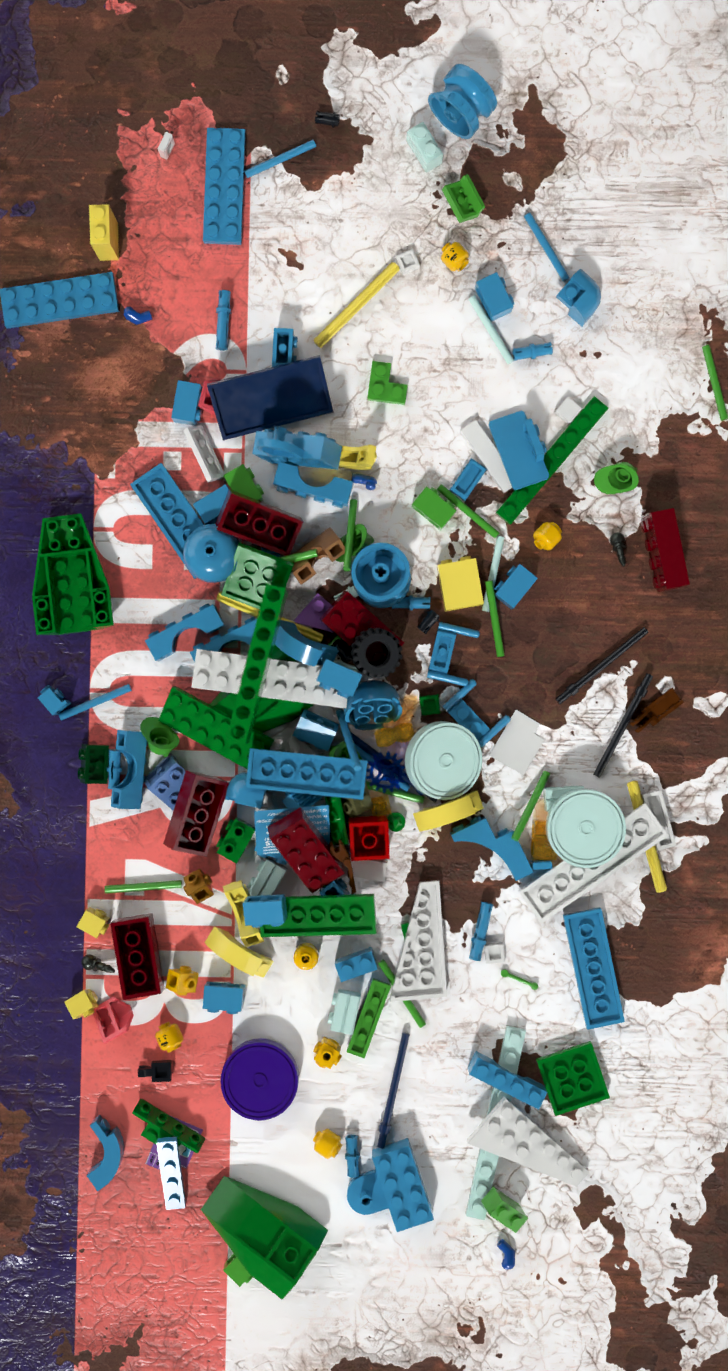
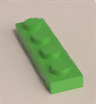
(368, 1018)

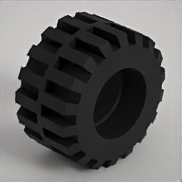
(388, 664)

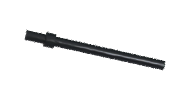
(573, 689)
(640, 692)

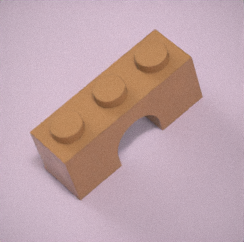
(327, 545)

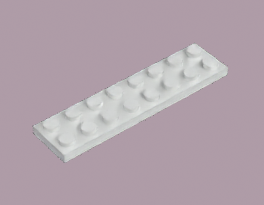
(283, 681)
(567, 882)

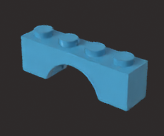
(336, 492)
(218, 642)
(163, 643)
(129, 792)
(519, 1087)

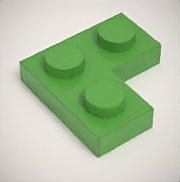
(381, 389)

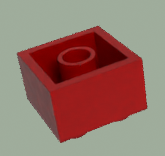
(369, 838)

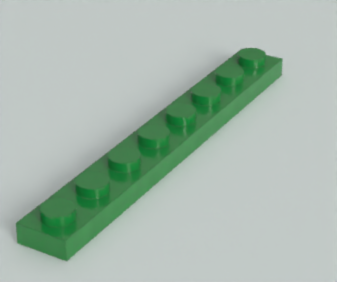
(554, 458)

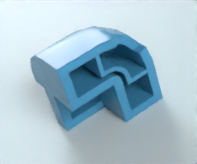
(580, 296)
(245, 796)

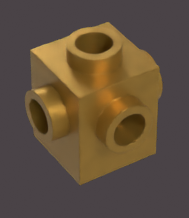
(195, 883)

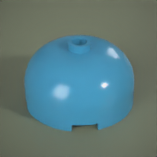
(214, 566)
(373, 697)

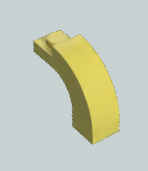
(358, 457)
(448, 812)
(236, 894)
(236, 954)

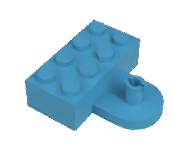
(297, 449)
(392, 1185)

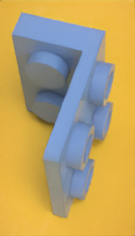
(166, 780)

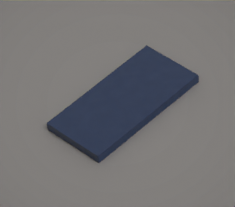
(270, 397)

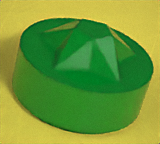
(396, 821)

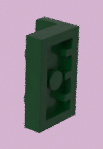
(93, 764)

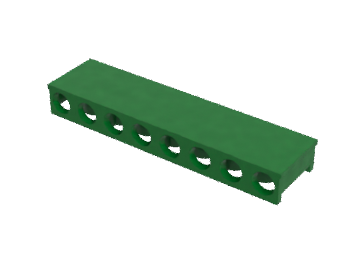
(257, 663)

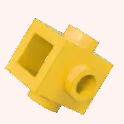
(182, 980)
(327, 1046)

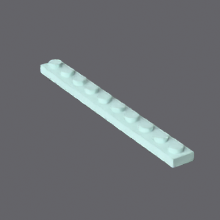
(486, 1161)

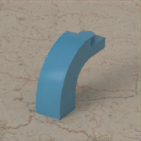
(301, 648)
(113, 1147)

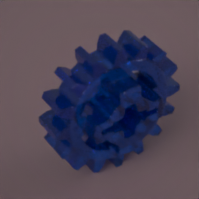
(378, 761)

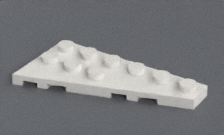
(422, 958)
(518, 1139)

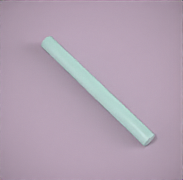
(491, 330)
(494, 568)

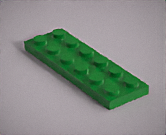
(208, 726)
(326, 916)

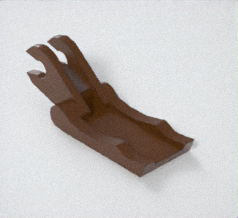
(658, 709)
(343, 855)

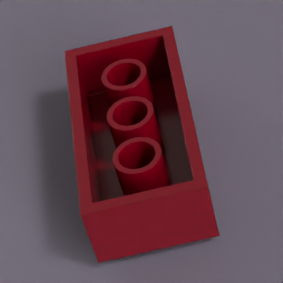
(259, 523)
(665, 550)
(349, 618)
(196, 813)
(305, 850)
(137, 956)

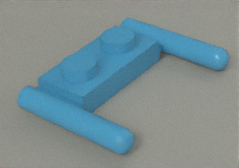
(443, 651)
(467, 718)

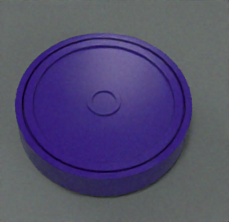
(259, 1079)

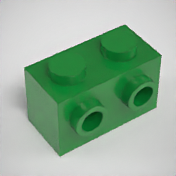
(236, 839)

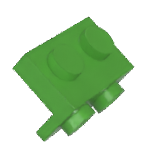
(464, 199)

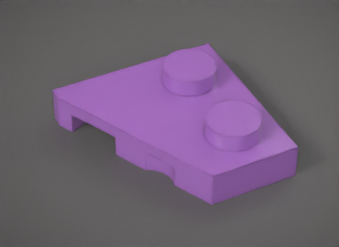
(313, 612)

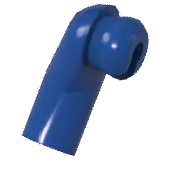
(135, 317)
(369, 481)
(509, 1254)

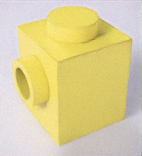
(94, 922)
(82, 1004)

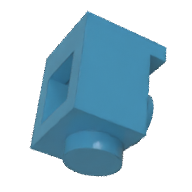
(53, 700)

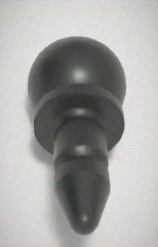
(617, 541)
(90, 962)

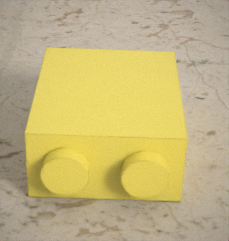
(104, 232)
(460, 583)

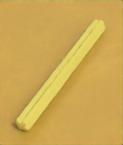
(378, 283)
(308, 633)
(651, 854)

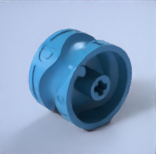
(463, 101)
(385, 561)

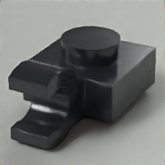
(159, 1070)

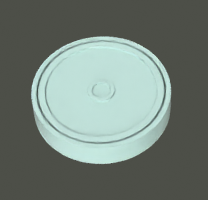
(443, 760)
(585, 828)

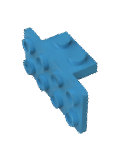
(520, 449)

